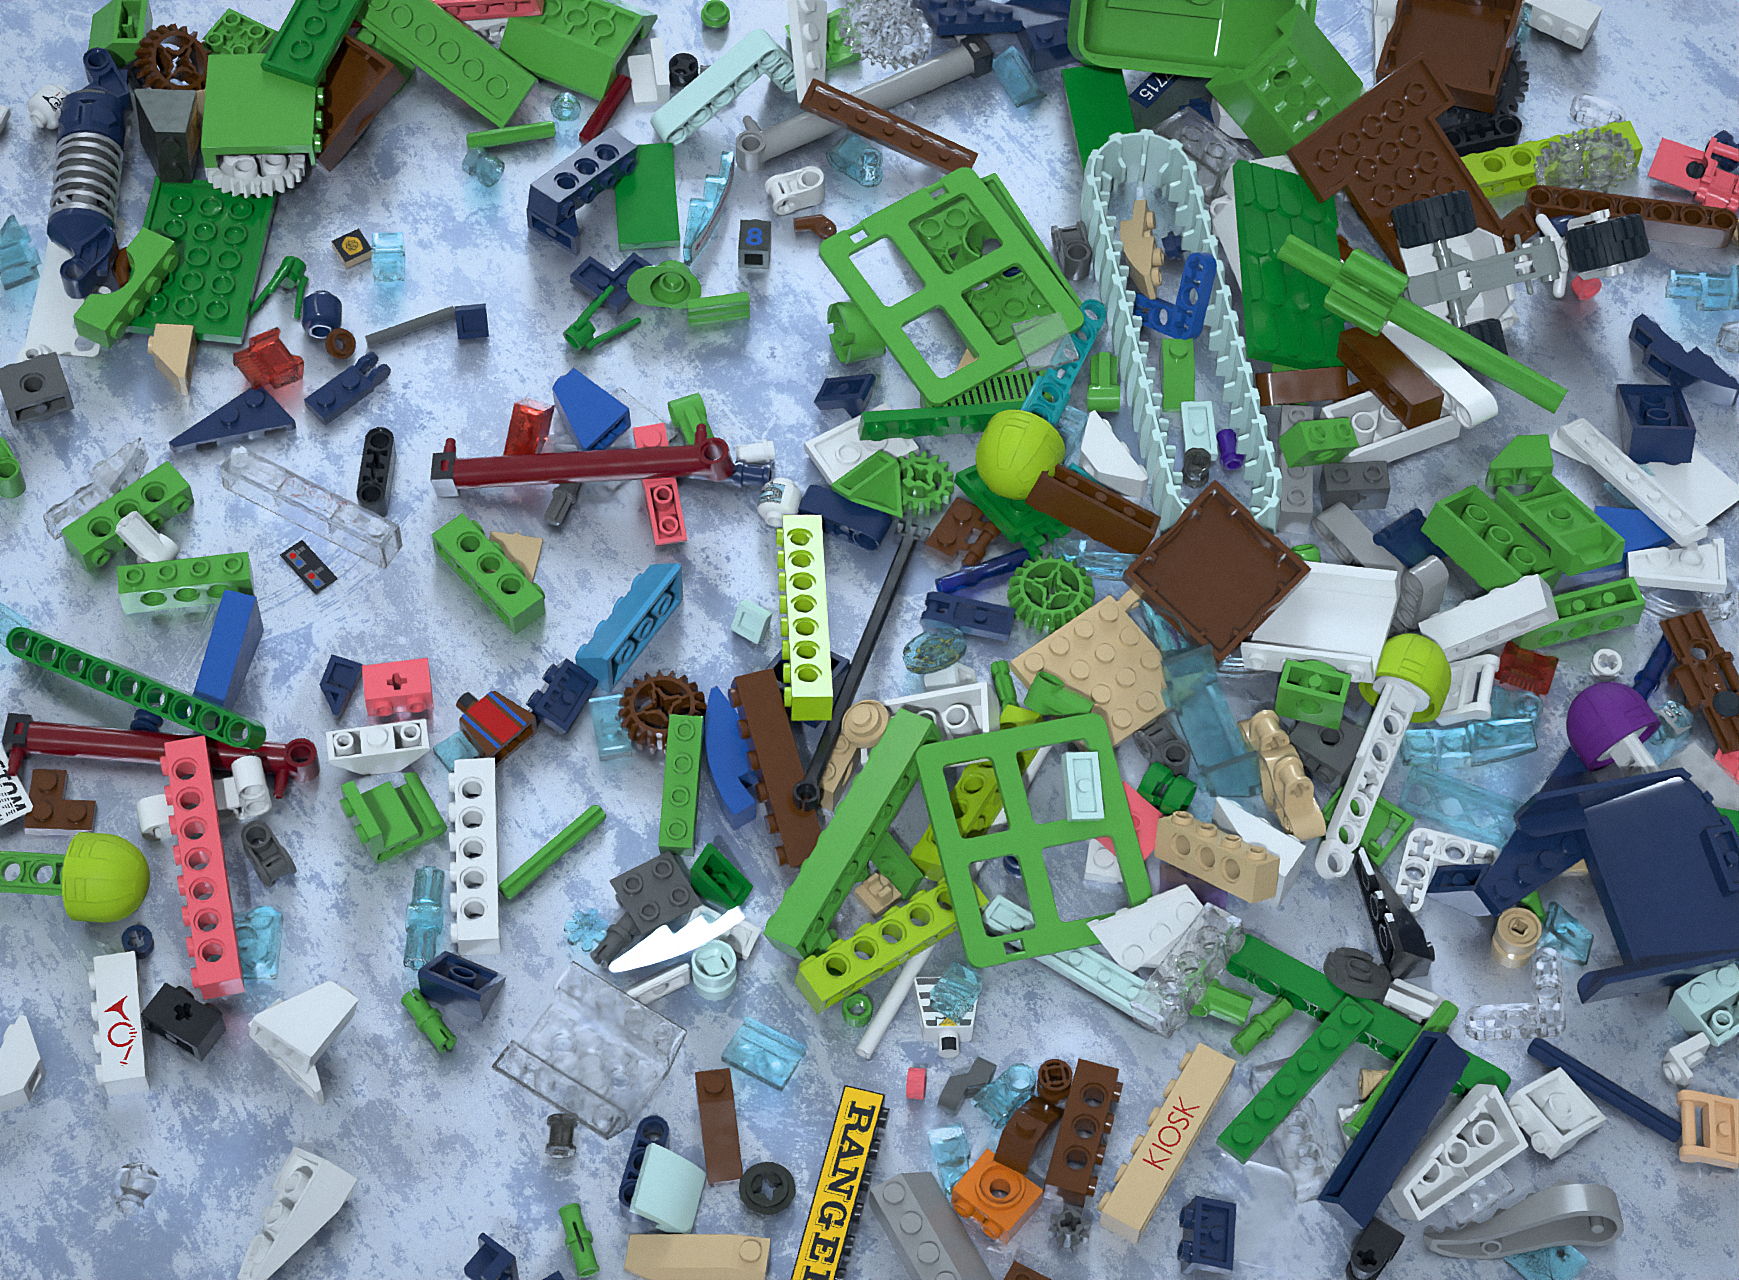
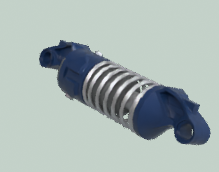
(89, 171)

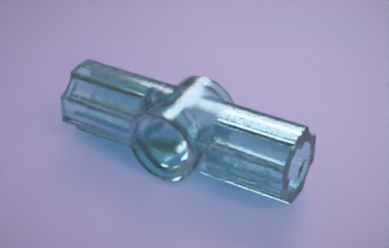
(424, 917)

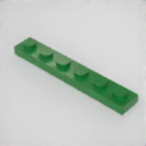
(930, 421)
(1295, 1080)

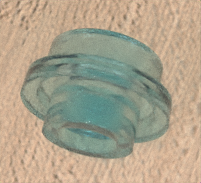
(562, 102)

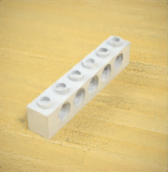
(481, 934)

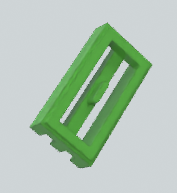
(718, 309)

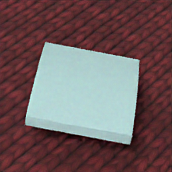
(668, 1190)

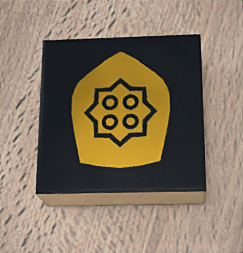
(352, 248)

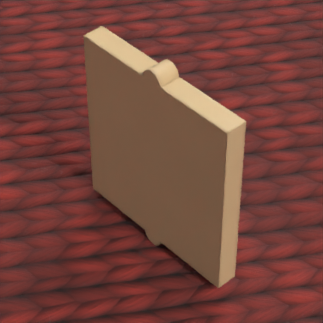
(519, 549)

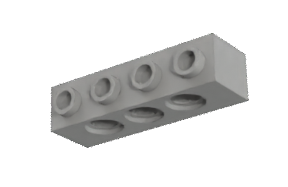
(1297, 482)

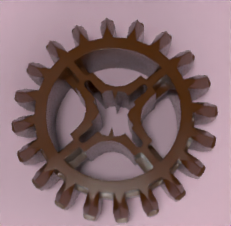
(154, 54)
(668, 693)

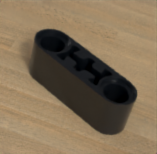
(1484, 134)
(372, 459)

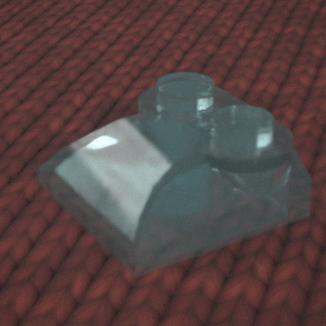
(258, 942)

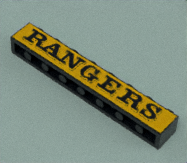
(840, 1186)

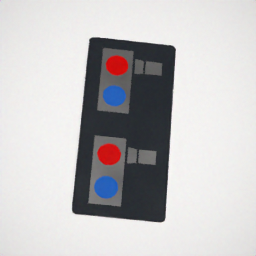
(308, 567)

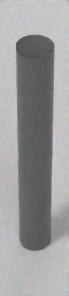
(410, 326)

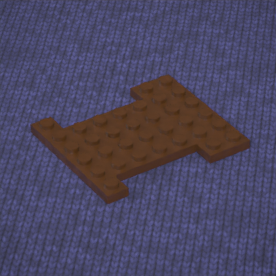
(1393, 153)

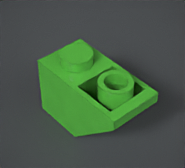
(1521, 462)

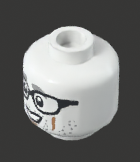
(44, 105)

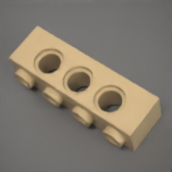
(1217, 857)

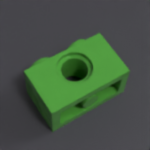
(1318, 442)

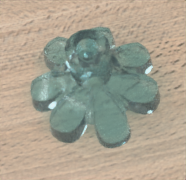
(586, 929)

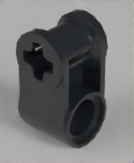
(1375, 1249)

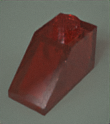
(528, 427)

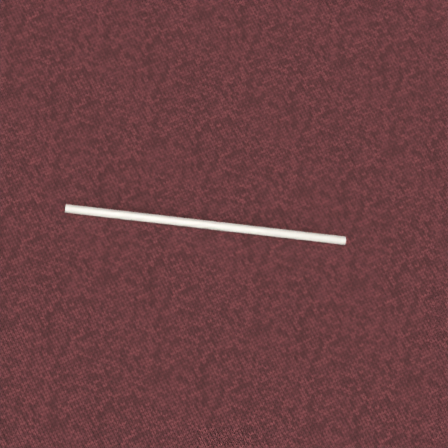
(914, 965)

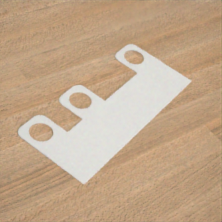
(54, 310)

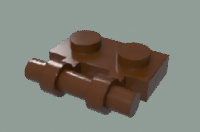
(955, 530)

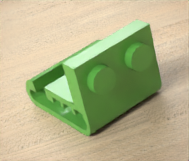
(391, 818)

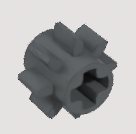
(1077, 1224)

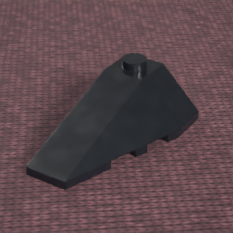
(1395, 930)

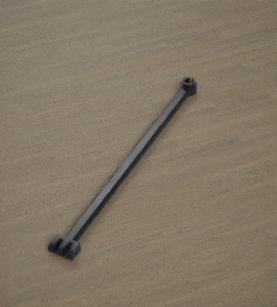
(907, 543)

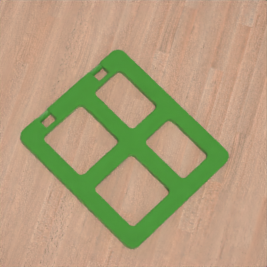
(942, 289)
(1025, 837)

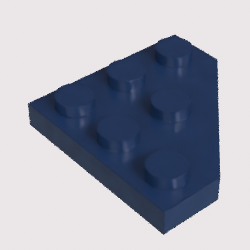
(968, 16)

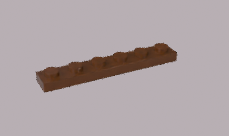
(886, 128)

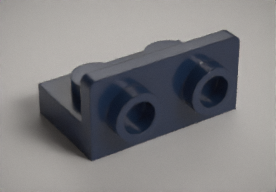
(562, 695)
(1207, 1236)

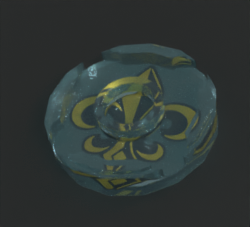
(934, 652)

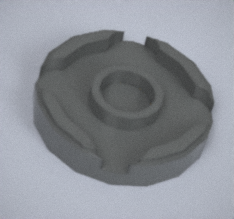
(1356, 973)

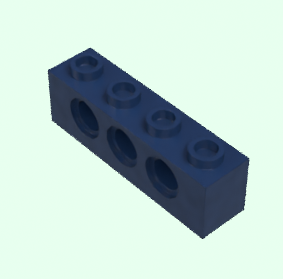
(582, 176)

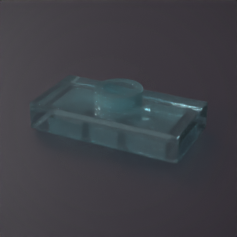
(609, 735)

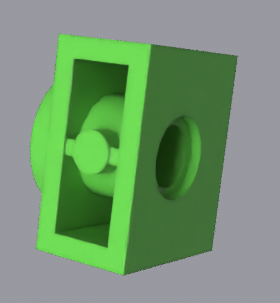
(1312, 693)

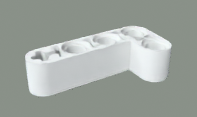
(236, 796)

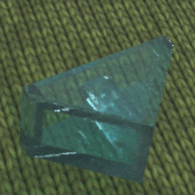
(1565, 935)

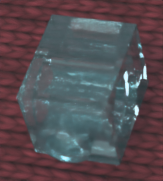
(388, 257)
(956, 991)

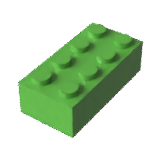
(1487, 541)

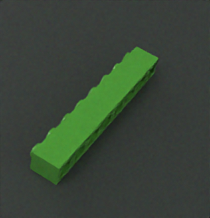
(850, 837)

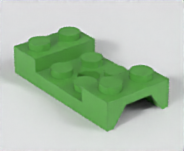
(1563, 522)

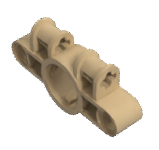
(1283, 779)

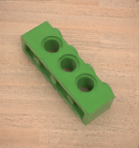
(160, 484)
(183, 582)
(513, 610)
(1588, 613)
(681, 785)

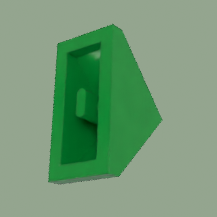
(718, 879)

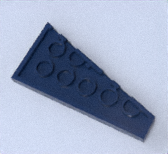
(1531, 864)

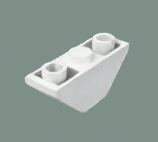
(1110, 460)
(378, 747)
(19, 1065)

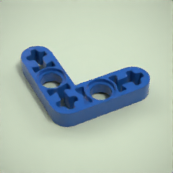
(1177, 312)

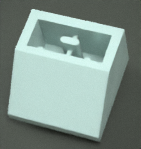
(1709, 1005)

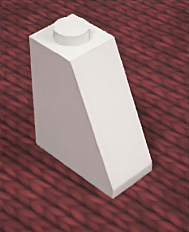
(305, 1024)

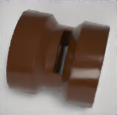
(1052, 1088)

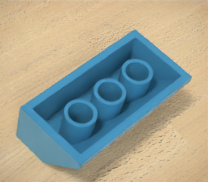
(632, 624)

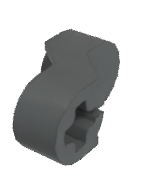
(966, 1085)

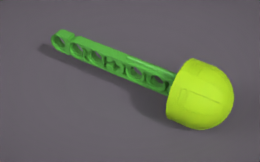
(98, 877)

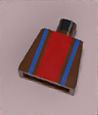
(495, 725)

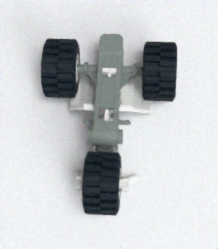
(1470, 278)

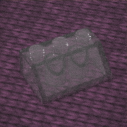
(1205, 145)

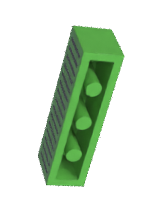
(1004, 387)

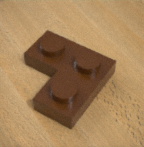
(51, 811)

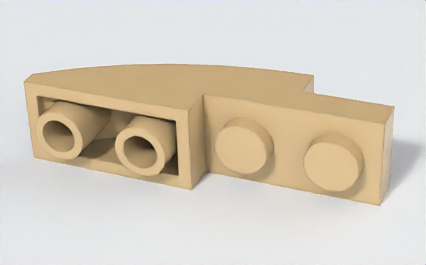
(1141, 249)

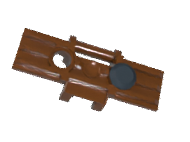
(1701, 678)

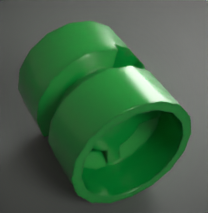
(1177, 795)

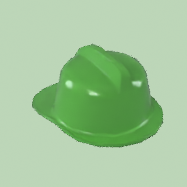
(664, 285)

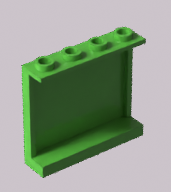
(258, 110)

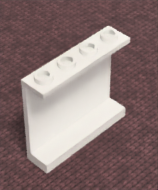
(1331, 618)

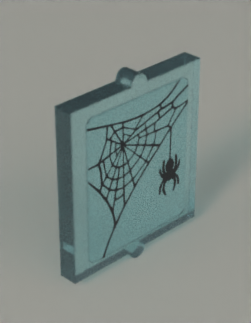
(1548, 1263)

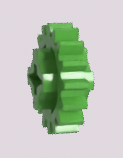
(920, 482)

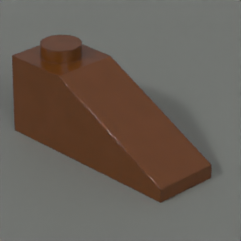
(718, 1126)
(1027, 1134)

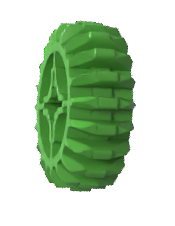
(1037, 581)

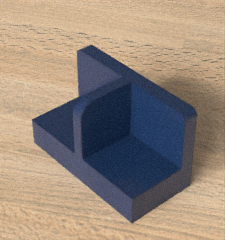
(491, 1262)

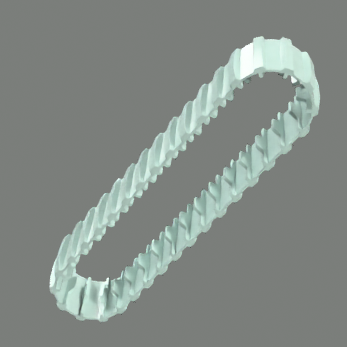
(1162, 163)

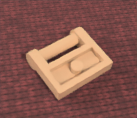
(1719, 1125)

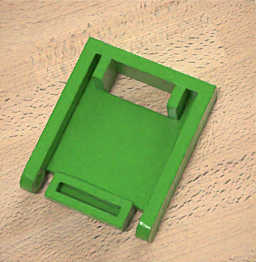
(1383, 816)

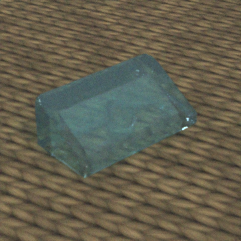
(1017, 78)

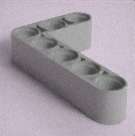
(1353, 544)

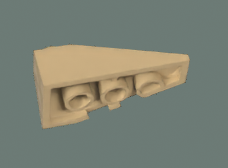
(698, 1257)

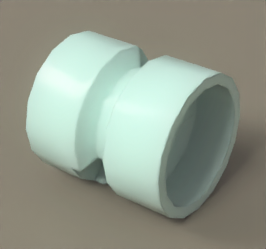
(714, 970)

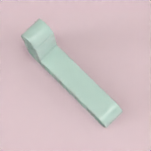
(722, 83)

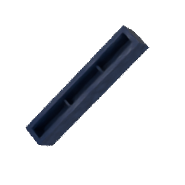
(1393, 1129)

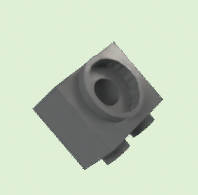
(37, 374)
(1328, 763)

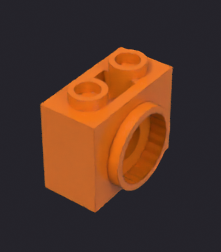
(997, 1216)

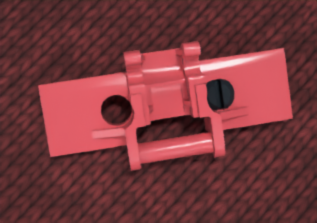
(1698, 173)

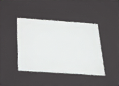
(1697, 486)

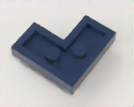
(595, 278)

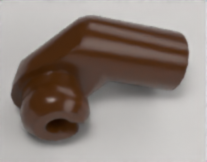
(120, 268)

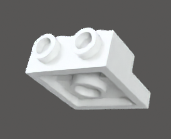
(1554, 1113)

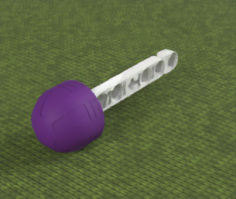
(1610, 726)

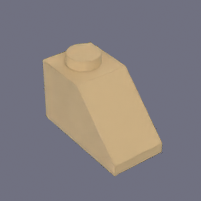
(174, 353)

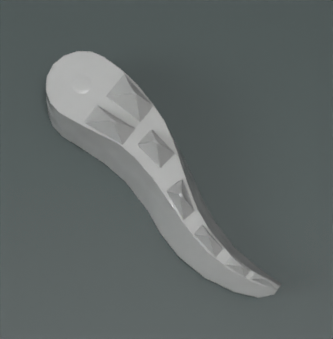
(1550, 1218)

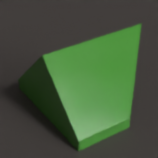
(873, 484)

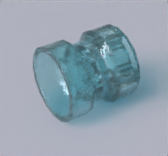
(481, 165)

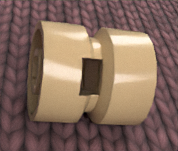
(1515, 937)

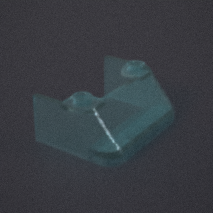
(1209, 726)

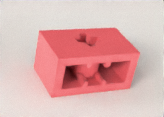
(397, 687)

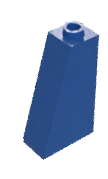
(230, 650)

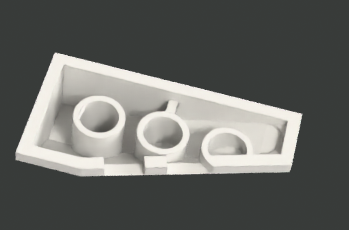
(306, 1199)

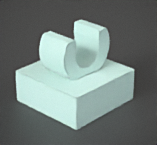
(751, 621)

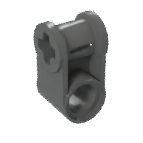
(1072, 250)
(1163, 744)
(268, 858)

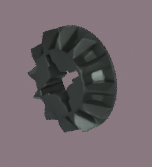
(775, 1176)

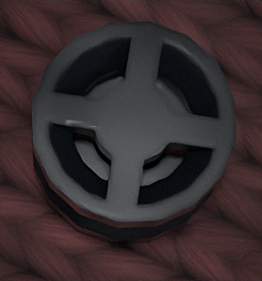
(685, 64)

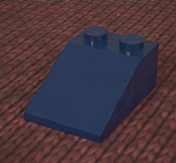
(1655, 424)

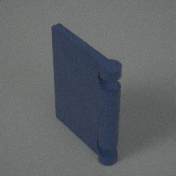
(1407, 541)

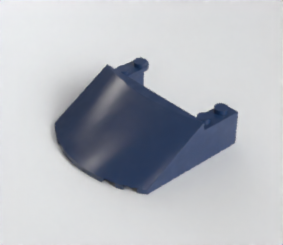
(1660, 871)

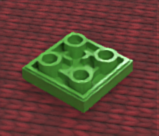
(238, 35)

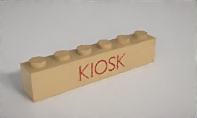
(1167, 1143)

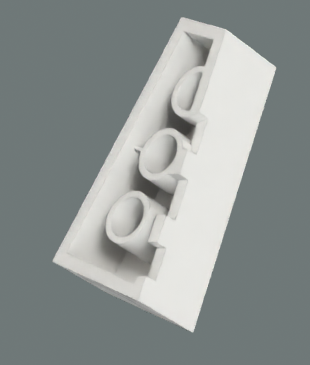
(1458, 1153)

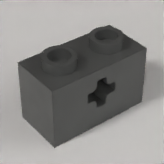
(1355, 484)

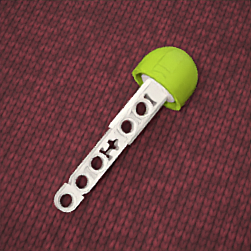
(1407, 688)

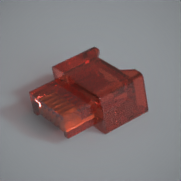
(268, 361)
(1526, 669)

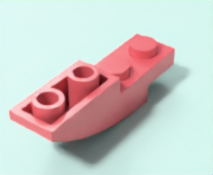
(661, 494)

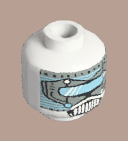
(778, 499)

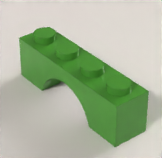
(106, 316)

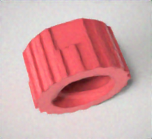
(1586, 288)
(916, 1083)

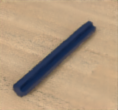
(1606, 1089)

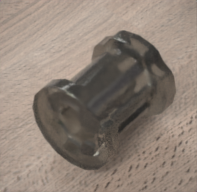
(1196, 467)
(561, 1136)

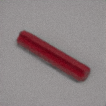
(605, 109)

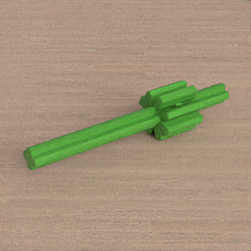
(1371, 295)

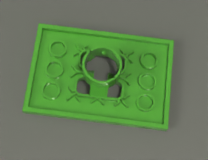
(962, 230)

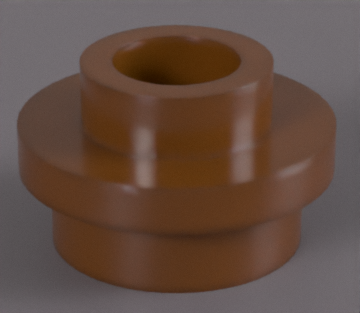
(347, 340)

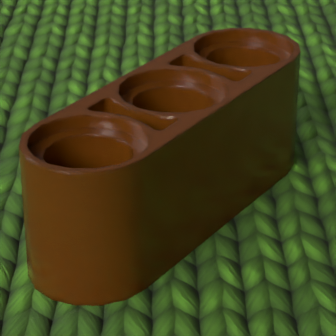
(1302, 386)

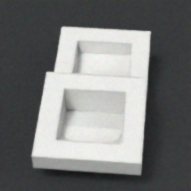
(740, 936)

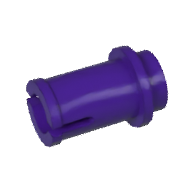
(1227, 444)

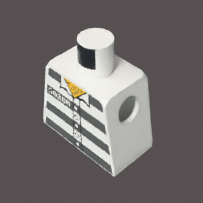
(938, 1027)

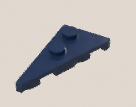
(240, 418)

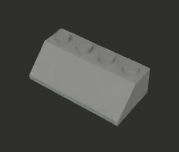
(925, 1229)

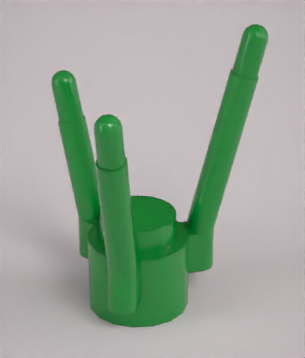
(288, 275)
(582, 330)

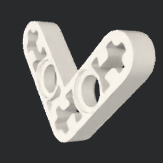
(1435, 855)

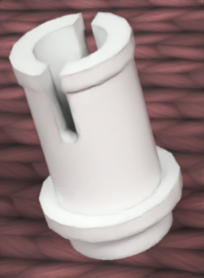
(756, 452)

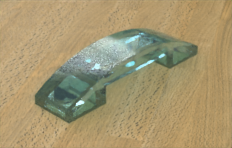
(1097, 564)

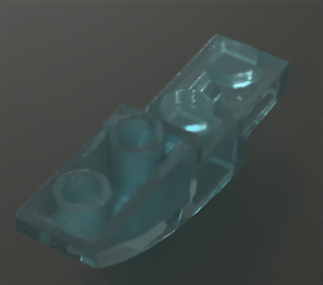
(1710, 290)
(1469, 746)

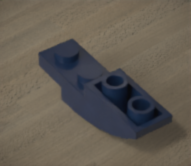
(1692, 371)

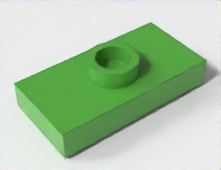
(896, 866)

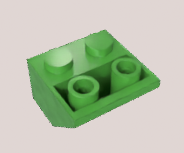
(120, 28)

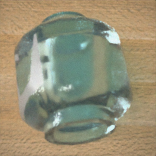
(1675, 725)

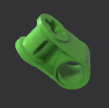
(11, 477)

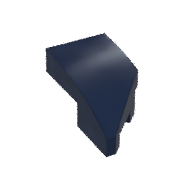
(340, 682)

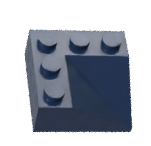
(1044, 32)

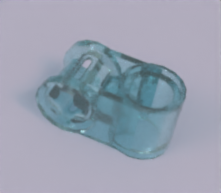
(856, 160)
(1512, 705)
(1001, 1098)

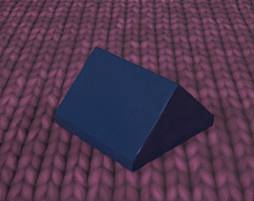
(460, 984)

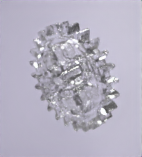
(900, 43)
(1606, 161)

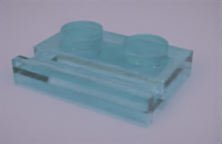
(763, 1053)

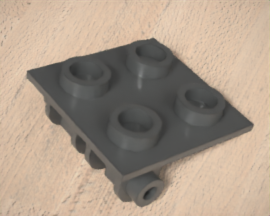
(655, 893)

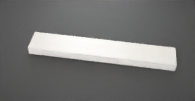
(1633, 482)

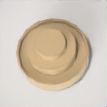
(865, 723)

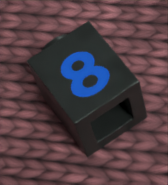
(754, 244)

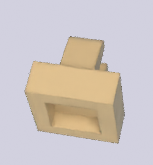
(877, 894)

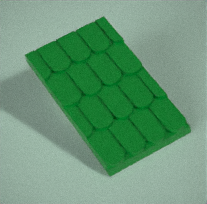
(1280, 303)

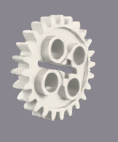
(256, 173)

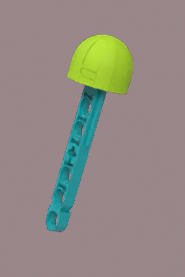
(1022, 444)

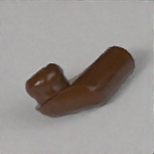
(816, 224)

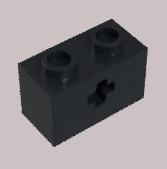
(191, 1036)

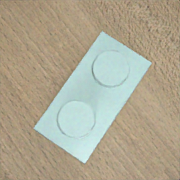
(1198, 426)
(1082, 786)

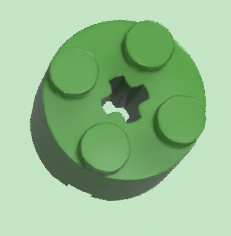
(852, 335)

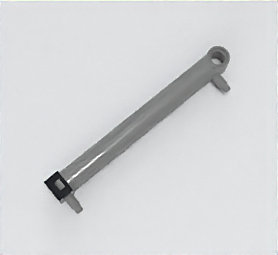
(759, 145)

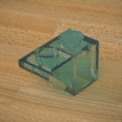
(17, 260)

